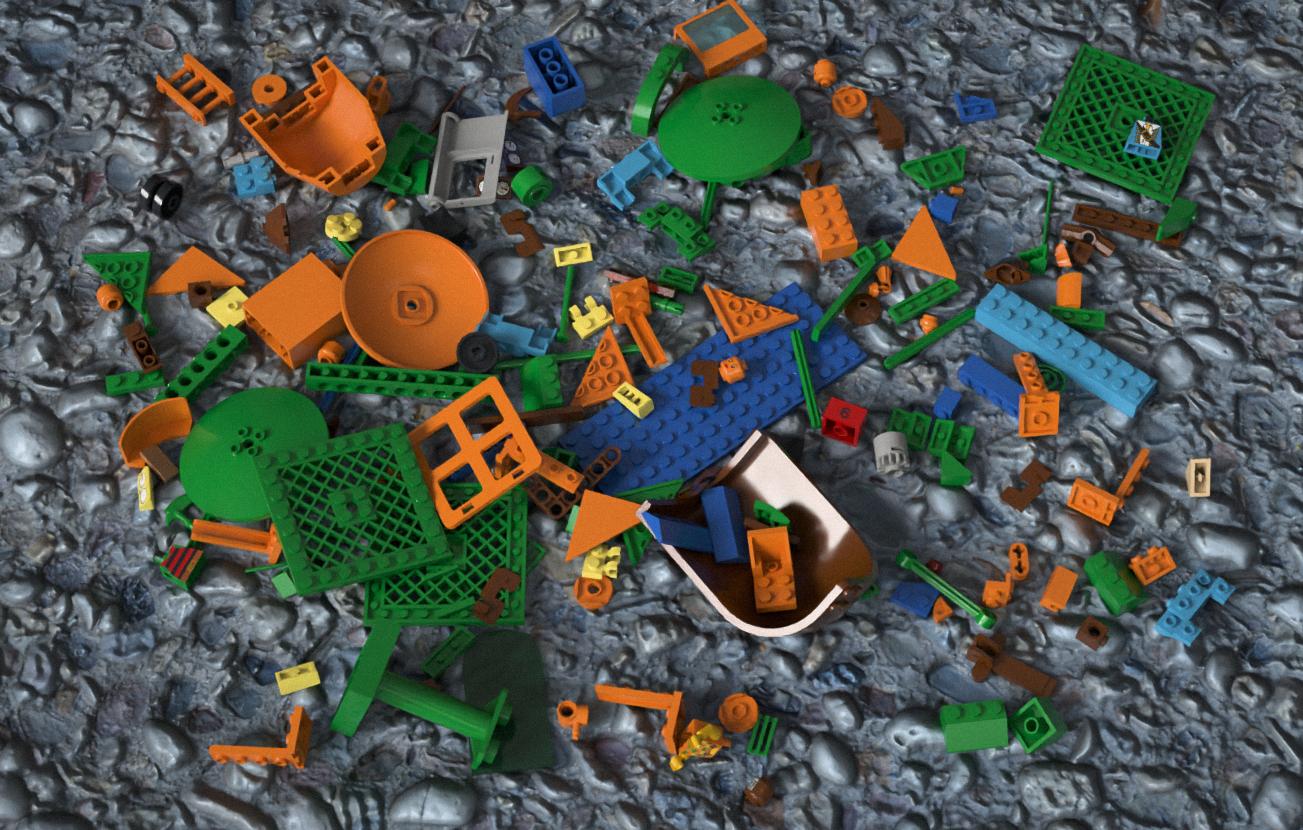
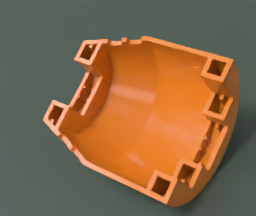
(326, 138)

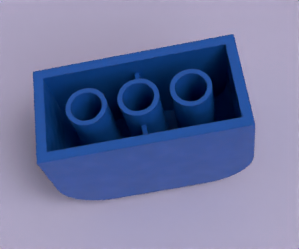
(553, 77)

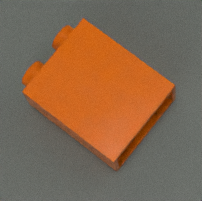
(298, 310)

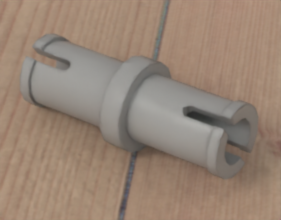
(240, 159)

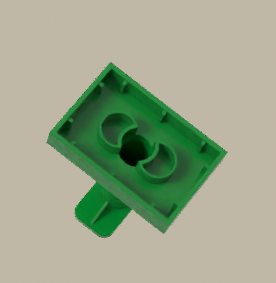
(373, 681)

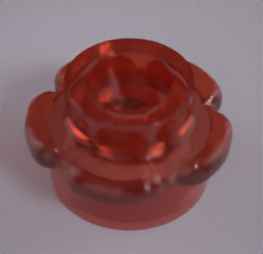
(935, 565)

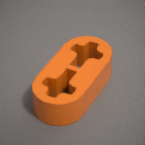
(1022, 561)

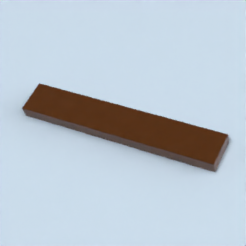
(1122, 224)
(530, 418)

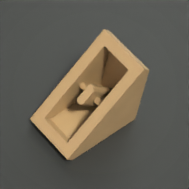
(1198, 477)

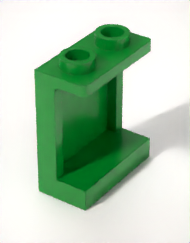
(453, 608)

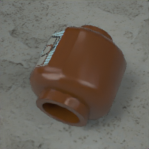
(759, 791)

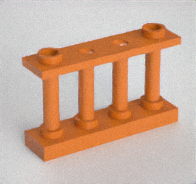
(203, 75)

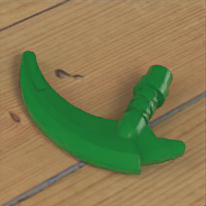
(175, 511)

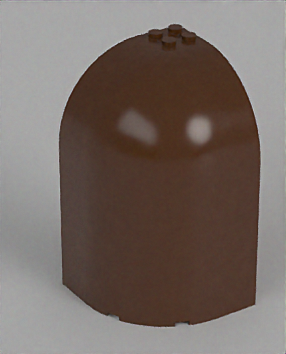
(828, 570)

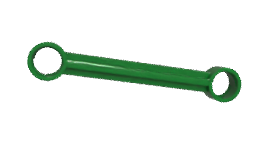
(910, 561)

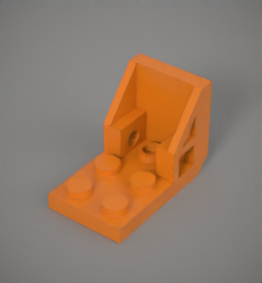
(772, 569)

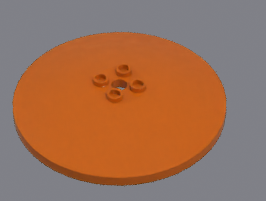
(418, 270)

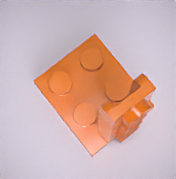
(631, 306)
(1037, 407)
(551, 470)
(1098, 502)
(238, 537)
(646, 698)
(295, 753)

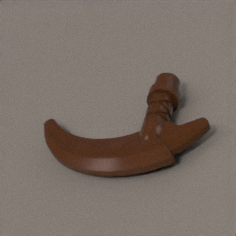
(513, 107)

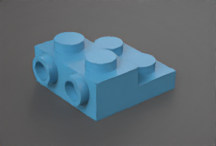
(255, 177)

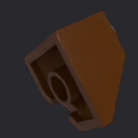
(278, 228)

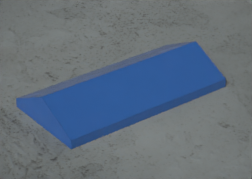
(725, 525)
(679, 532)

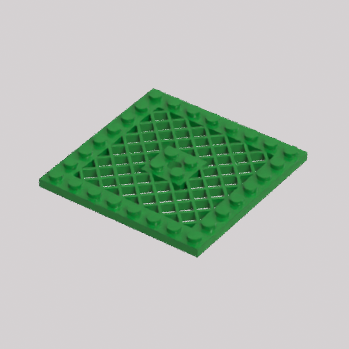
(1094, 60)
(380, 564)
(425, 614)

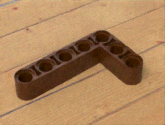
(560, 500)

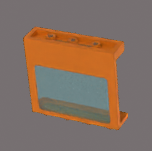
(721, 38)

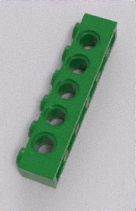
(211, 369)

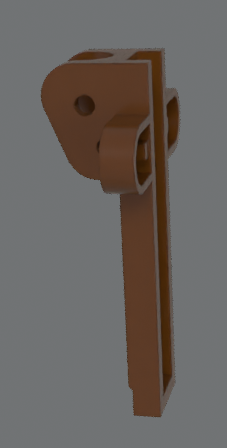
(1005, 666)

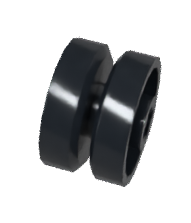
(161, 196)
(470, 345)

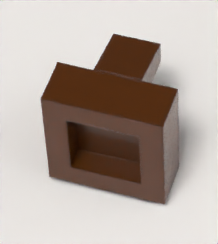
(813, 172)
(1081, 253)

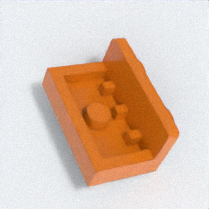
(997, 593)

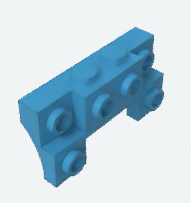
(631, 171)
(517, 339)
(1189, 601)

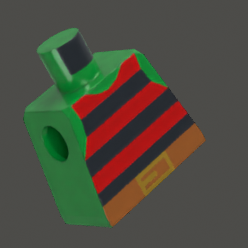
(181, 565)

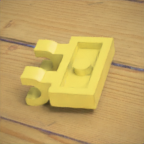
(593, 321)
(595, 562)

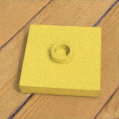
(228, 308)

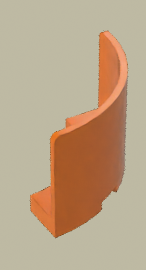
(154, 425)

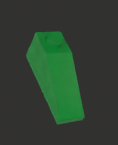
(1177, 218)

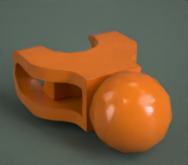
(376, 98)

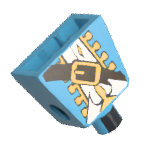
(1144, 139)

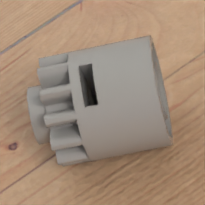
(891, 454)

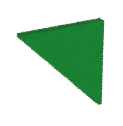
(127, 271)
(638, 537)

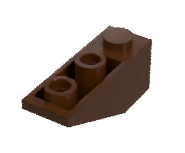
(889, 127)
(142, 347)

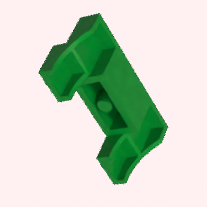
(399, 154)
(680, 228)

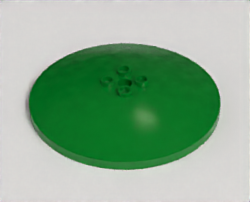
(751, 141)
(219, 467)

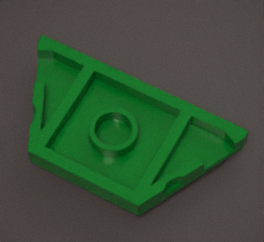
(937, 169)

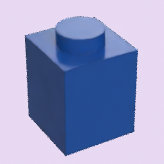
(943, 208)
(947, 403)

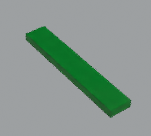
(843, 300)

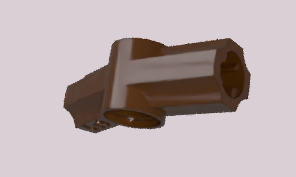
(1101, 243)

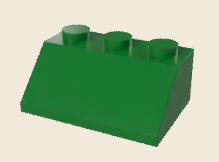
(541, 383)
(1114, 582)
(974, 726)

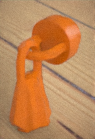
(884, 276)

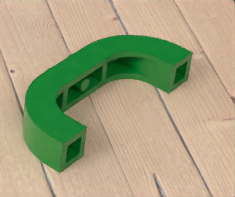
(670, 58)

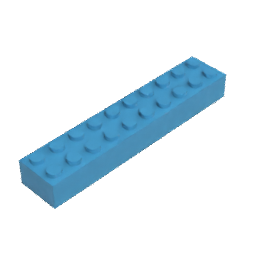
(1065, 349)

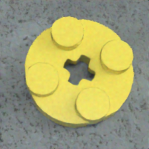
(343, 226)

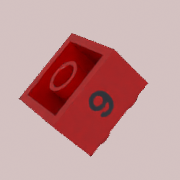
(844, 421)

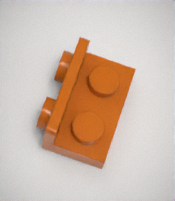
(1152, 565)

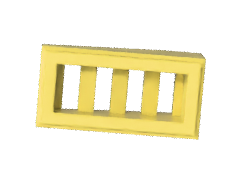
(642, 408)

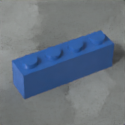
(991, 384)

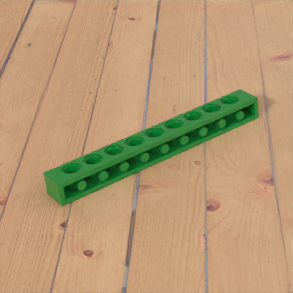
(392, 381)

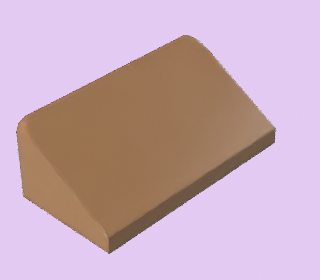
(159, 463)

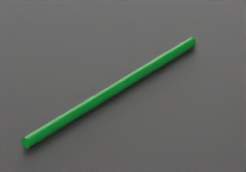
(1047, 212)
(274, 565)

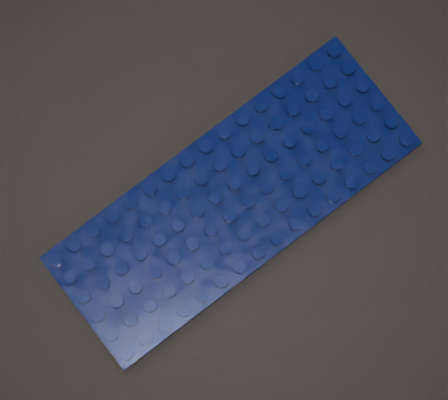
(687, 439)

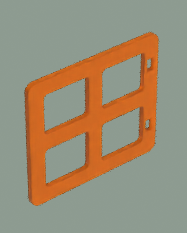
(473, 450)

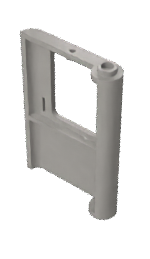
(466, 141)

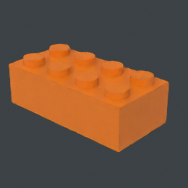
(828, 223)

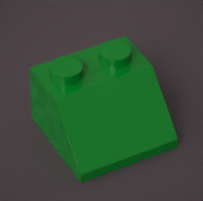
(1037, 724)

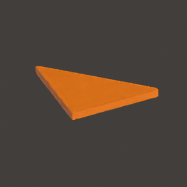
(923, 247)
(190, 268)
(745, 317)
(604, 374)
(599, 521)

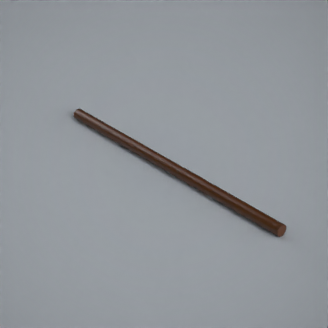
(447, 109)

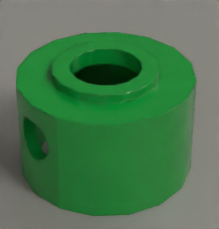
(532, 185)

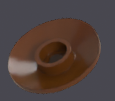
(863, 315)

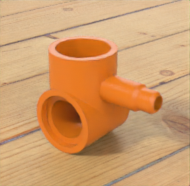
(579, 716)

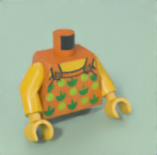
(699, 740)

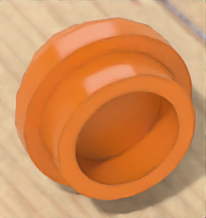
(928, 323)

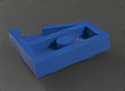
(974, 108)
(915, 597)

